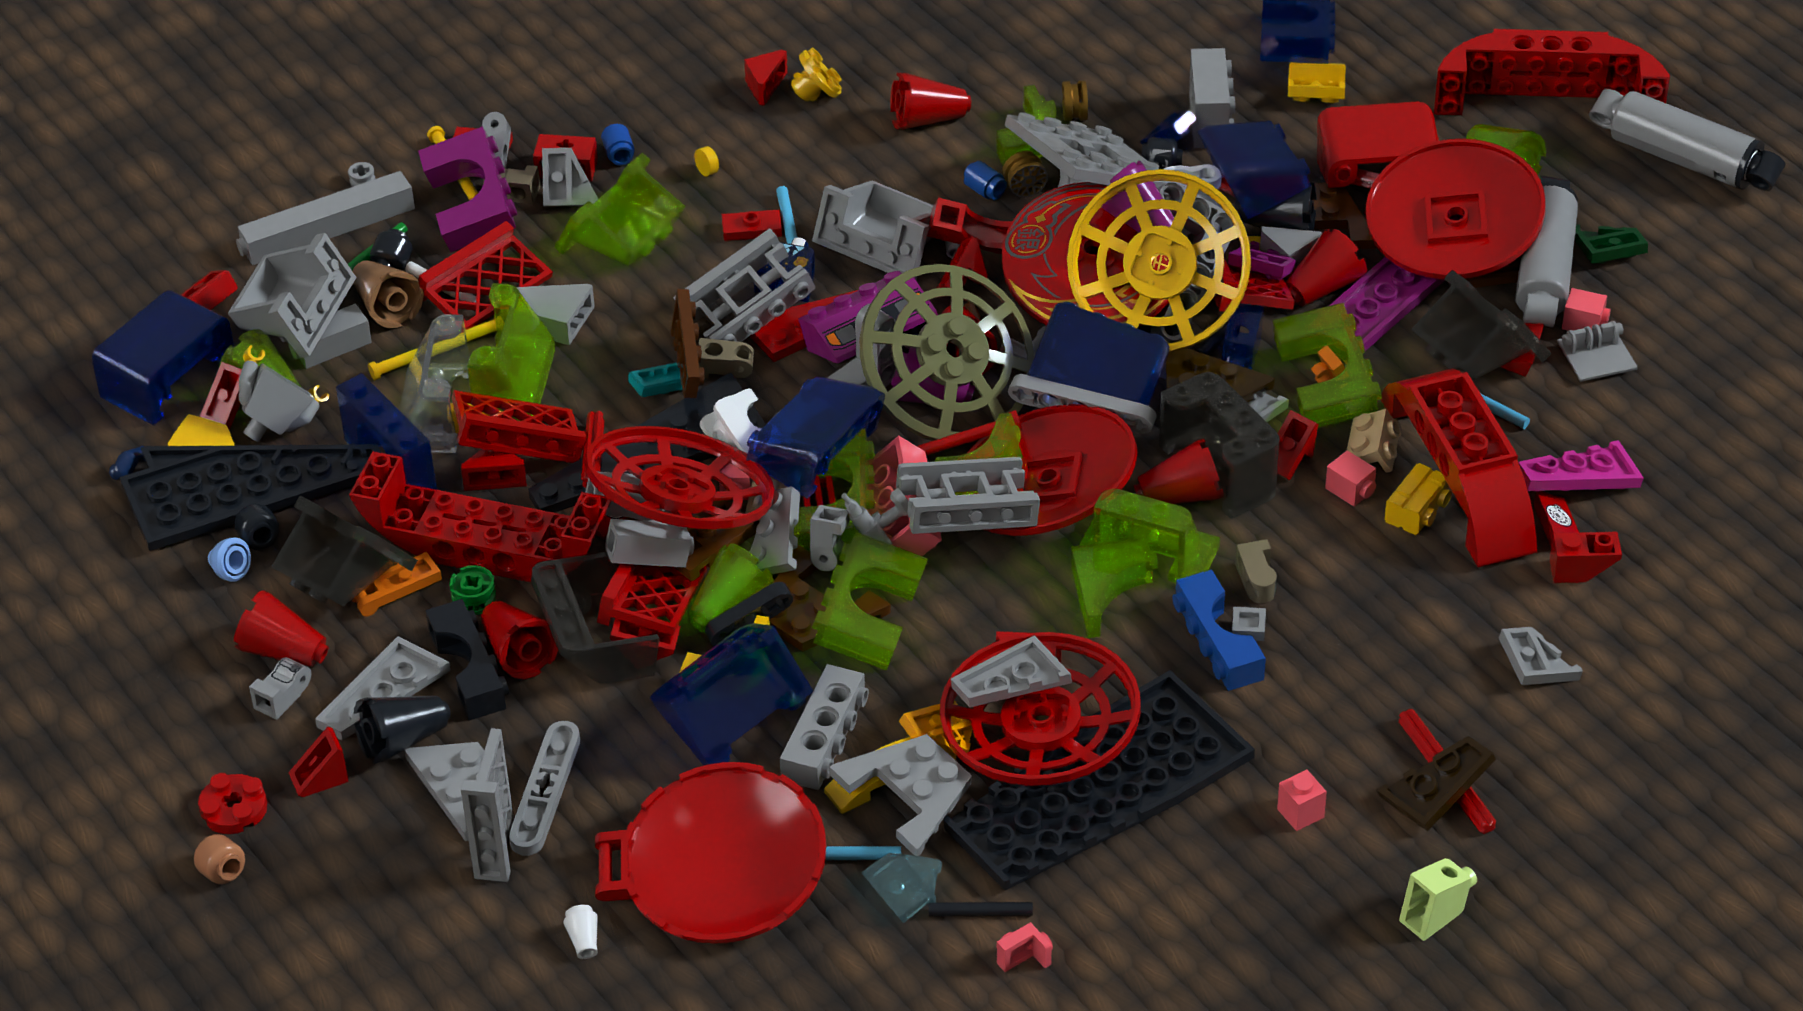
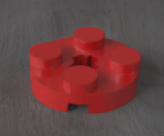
(229, 788)

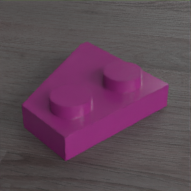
(1272, 263)

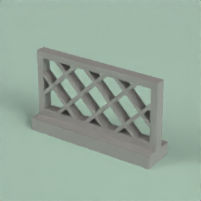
(489, 813)

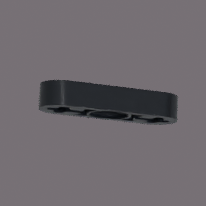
(766, 602)

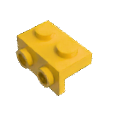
(1316, 81)

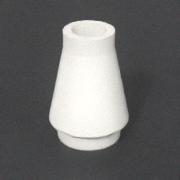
(582, 929)

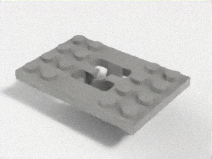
(1070, 148)

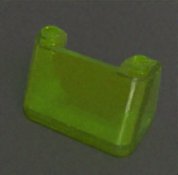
(523, 351)

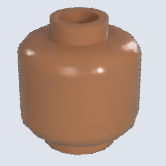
(219, 859)

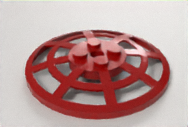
(677, 487)
(1057, 703)

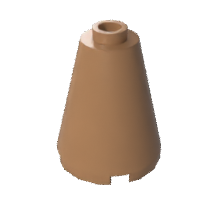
(388, 293)

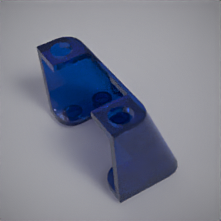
(1099, 354)

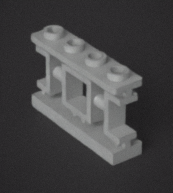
(739, 272)
(993, 508)

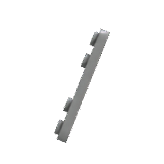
(537, 812)

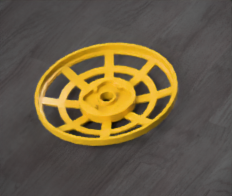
(1160, 241)

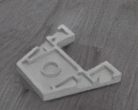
(919, 775)

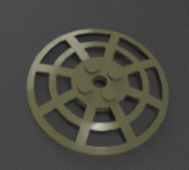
(932, 350)

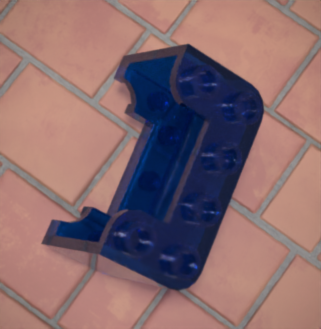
(155, 351)

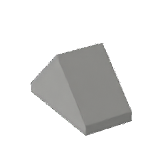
(1288, 242)

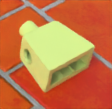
(1435, 897)

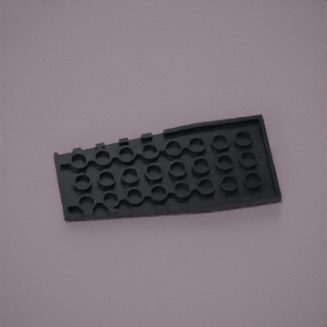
(1171, 756)

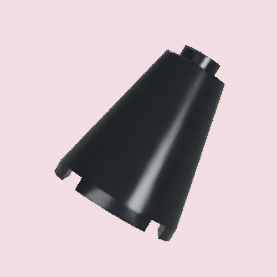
(1292, 213)
(397, 723)

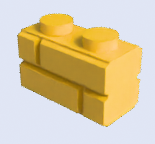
(1417, 499)

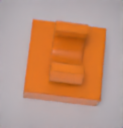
(1328, 367)

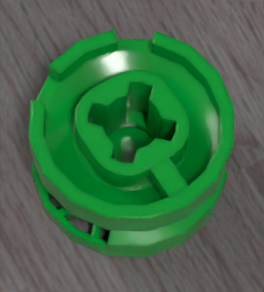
(474, 586)

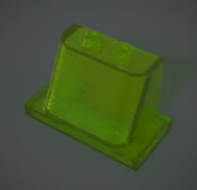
(625, 217)
(1167, 527)

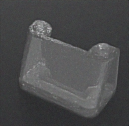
(429, 379)

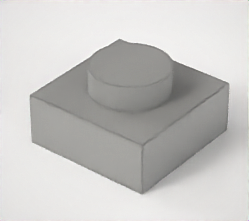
(1249, 622)

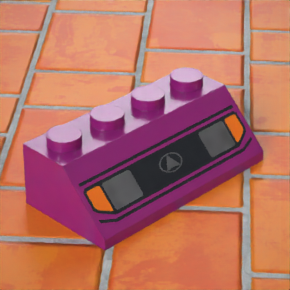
(831, 328)

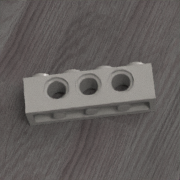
(824, 726)

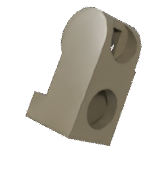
(523, 184)
(726, 357)
(1255, 570)

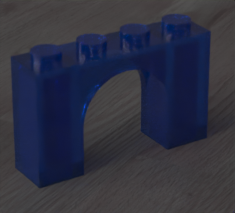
(1297, 31)
(373, 419)

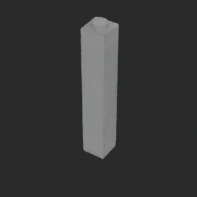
(329, 215)

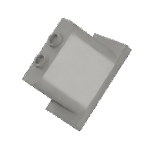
(874, 225)
(295, 293)

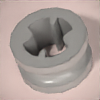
(360, 173)

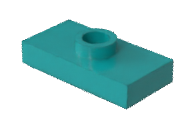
(656, 380)

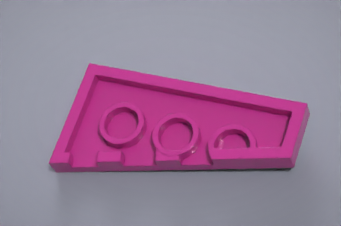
(1589, 470)

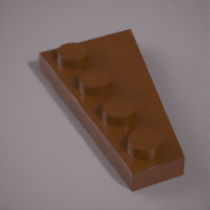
(686, 336)

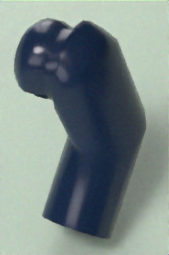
(126, 463)

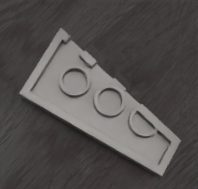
(395, 672)

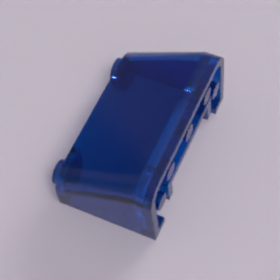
(1255, 163)
(814, 430)
(731, 691)

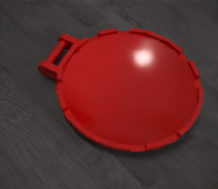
(718, 853)

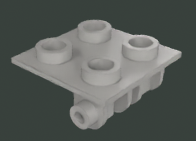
(1597, 351)

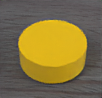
(706, 161)

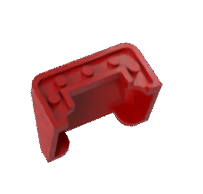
(1368, 136)

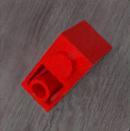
(1583, 555)

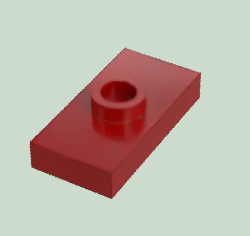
(750, 224)

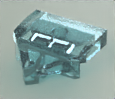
(904, 882)

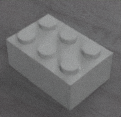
(1210, 90)

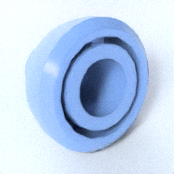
(230, 559)

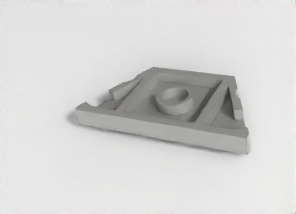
(443, 772)

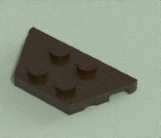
(1188, 363)

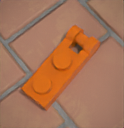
(397, 583)

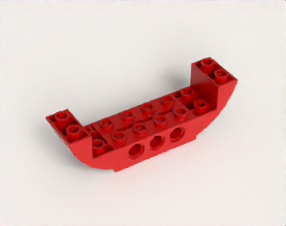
(1546, 66)
(1473, 460)
(471, 529)

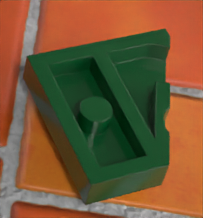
(1610, 243)

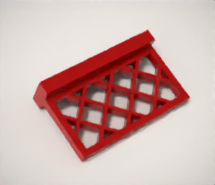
(472, 257)
(1259, 290)
(525, 437)
(630, 579)

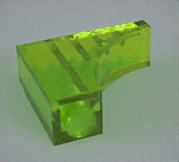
(1106, 571)

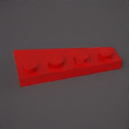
(783, 333)

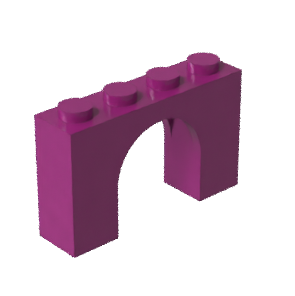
(462, 157)

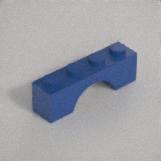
(1233, 657)

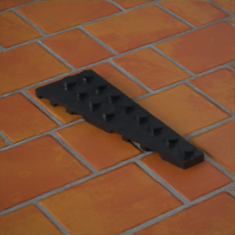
(565, 486)

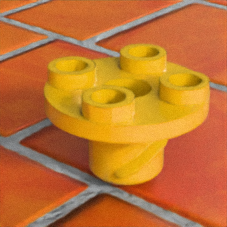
(815, 77)

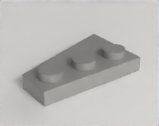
(775, 533)
(1011, 673)

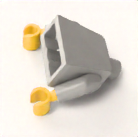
(274, 399)

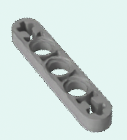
(1035, 392)

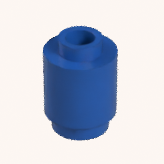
(618, 144)
(984, 180)

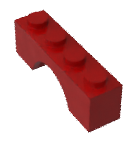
(956, 222)

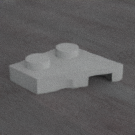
(564, 180)
(1535, 658)

